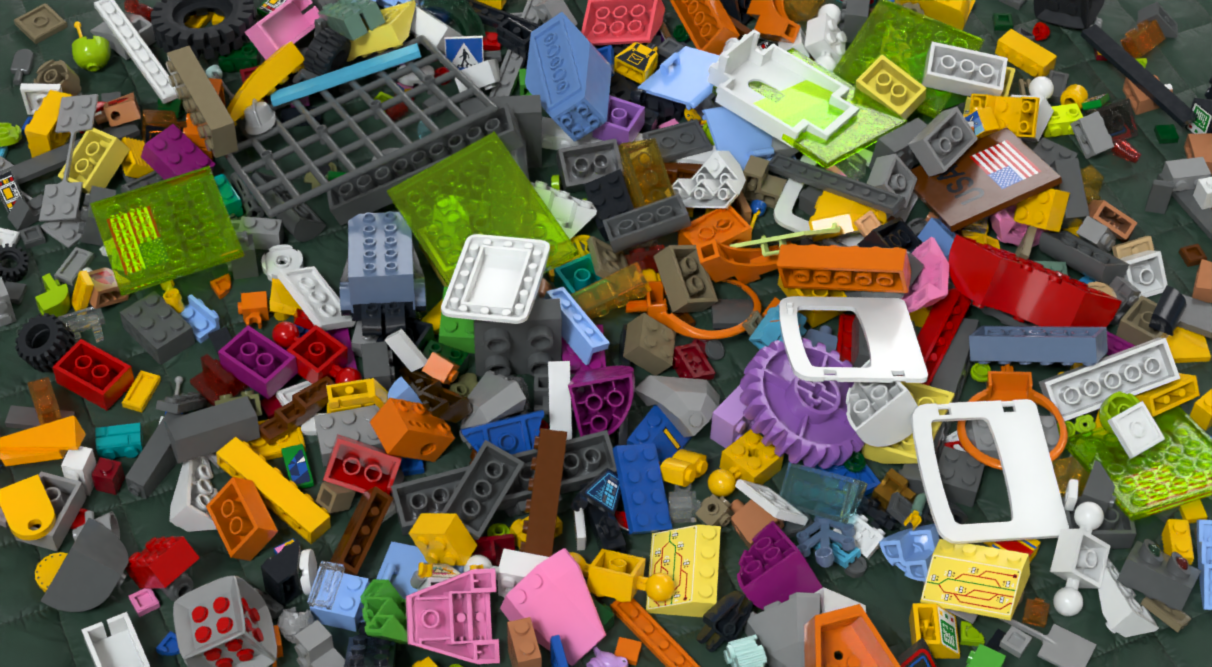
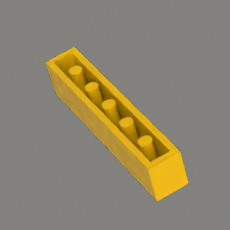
(276, 491)

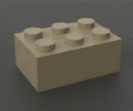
(685, 279)

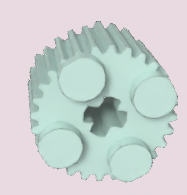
(745, 653)

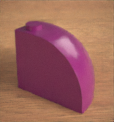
(602, 398)
(774, 569)

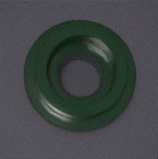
(680, 33)
(858, 458)

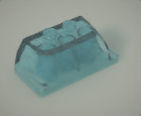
(822, 492)

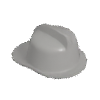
(259, 118)

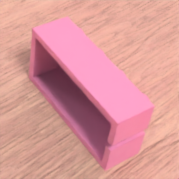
(282, 26)

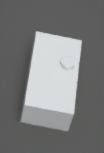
(964, 70)

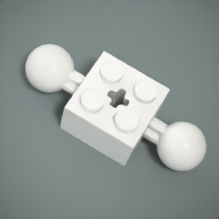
(824, 38)
(1042, 88)
(1079, 559)
(511, 570)

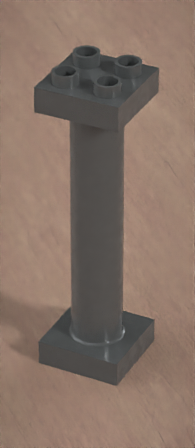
(534, 343)

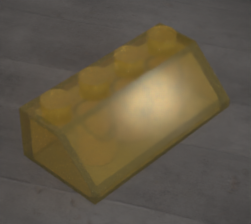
(613, 291)

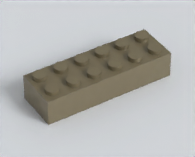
(201, 102)

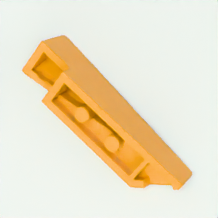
(42, 442)

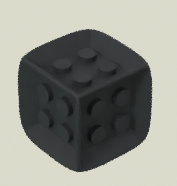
(1068, 13)

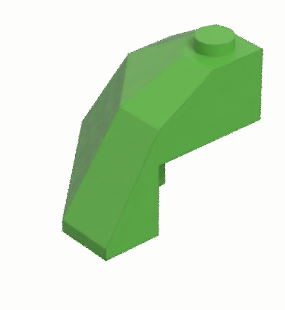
(384, 612)

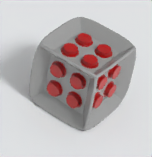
(224, 626)

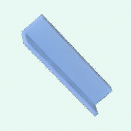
(577, 327)

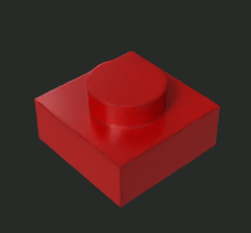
(490, 42)
(302, 319)

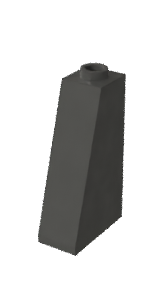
(153, 462)

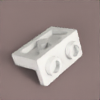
(865, 536)

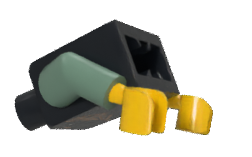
(921, 507)

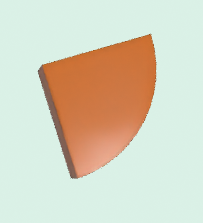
(221, 285)

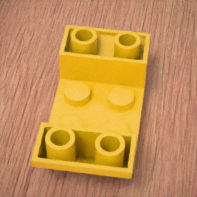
(1015, 113)

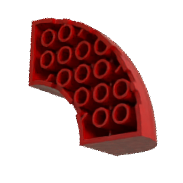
(1026, 288)

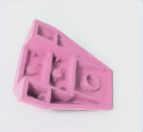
(1009, 230)
(932, 281)
(558, 605)
(455, 617)

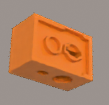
(720, 224)
(411, 430)

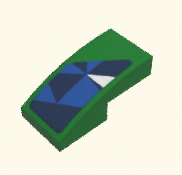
(297, 466)

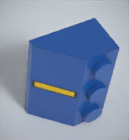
(659, 431)

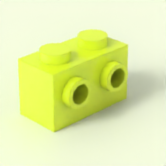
(1061, 119)

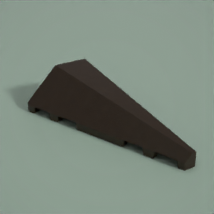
(437, 400)

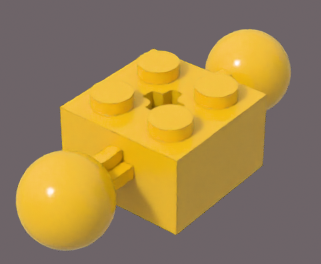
(744, 460)
(622, 575)

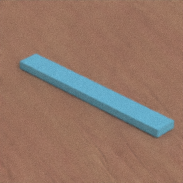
(345, 74)

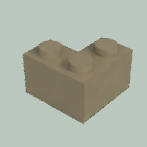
(760, 184)

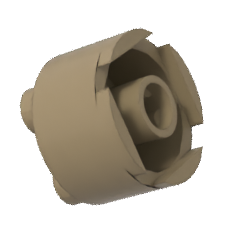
(59, 73)

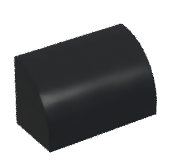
(1168, 311)

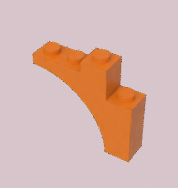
(773, 21)
(743, 263)

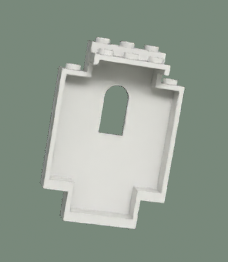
(780, 70)

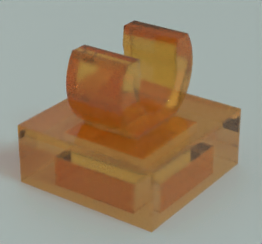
(1036, 612)

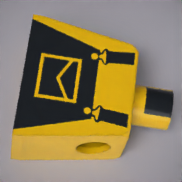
(637, 61)

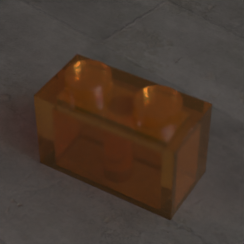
(1143, 38)
(44, 401)

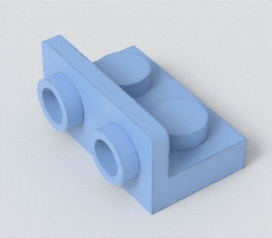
(200, 318)

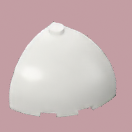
(880, 411)

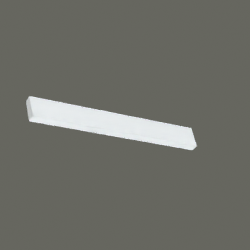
(136, 49)

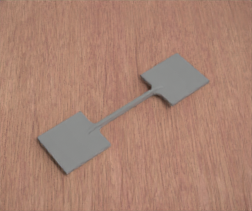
(63, 199)
(62, 230)
(1058, 647)

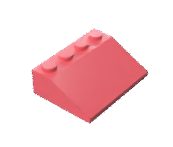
(622, 21)

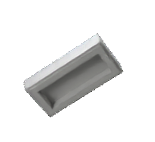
(73, 264)

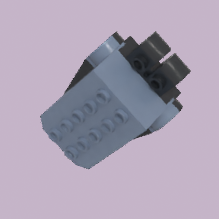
(381, 274)

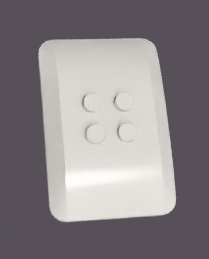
(496, 279)

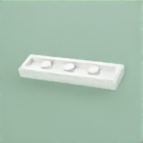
(560, 397)

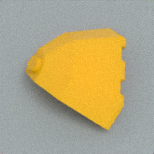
(844, 212)

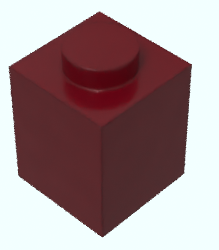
(108, 476)

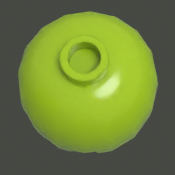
(91, 53)
(1115, 405)

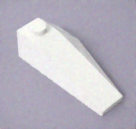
(192, 495)
(1120, 608)

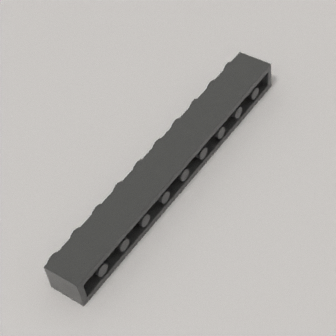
(949, 377)

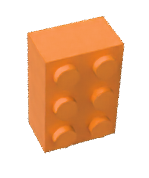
(241, 518)

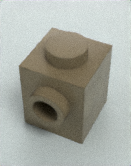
(335, 497)

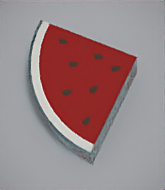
(621, 519)

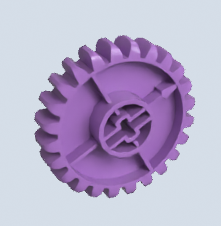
(798, 414)

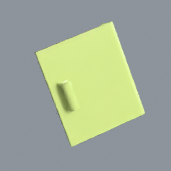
(782, 239)

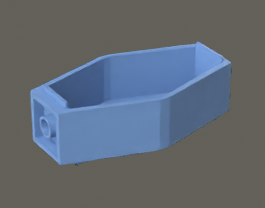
(568, 77)

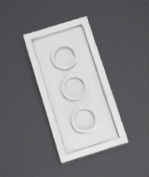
(315, 297)

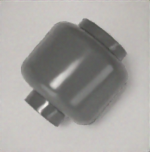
(179, 587)

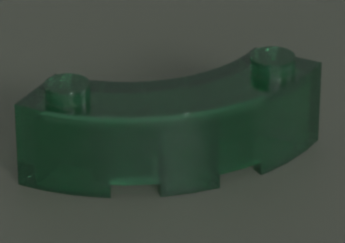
(461, 13)

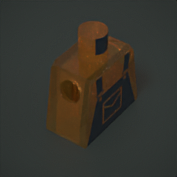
(157, 121)

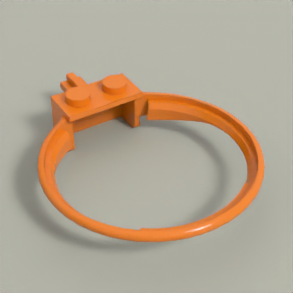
(656, 307)
(1011, 386)

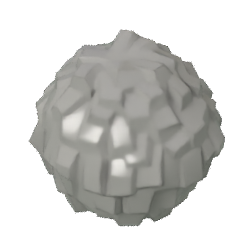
(292, 622)

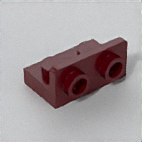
(691, 362)

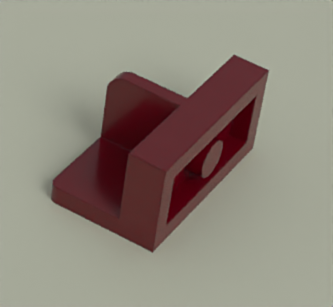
(493, 547)

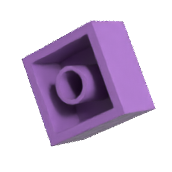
(623, 121)

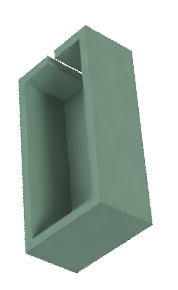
(346, 17)

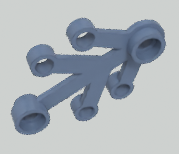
(824, 555)

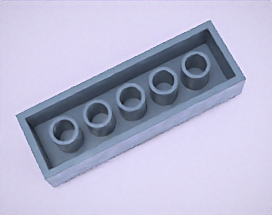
(1038, 344)

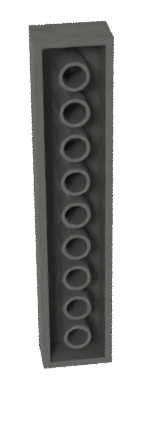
(370, 190)
(583, 461)

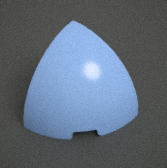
(911, 550)

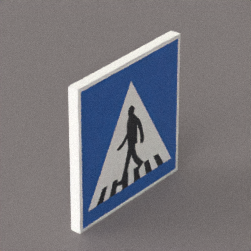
(464, 50)

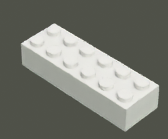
(1126, 371)

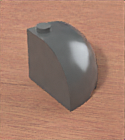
(88, 571)

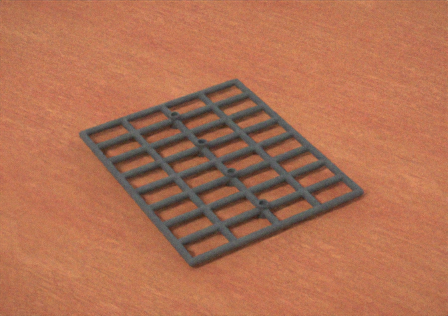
(376, 110)

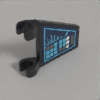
(602, 493)

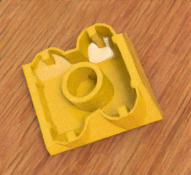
(281, 301)

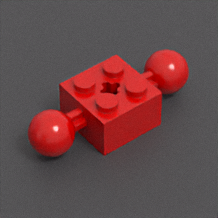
(315, 353)

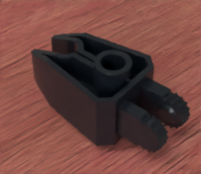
(725, 620)

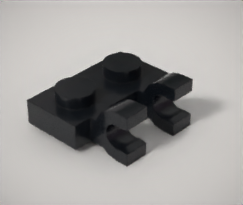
(871, 506)

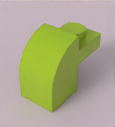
(55, 299)

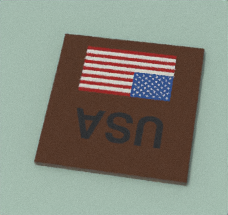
(985, 180)

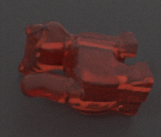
(138, 9)

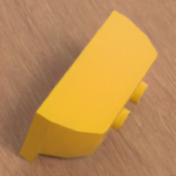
(947, 11)

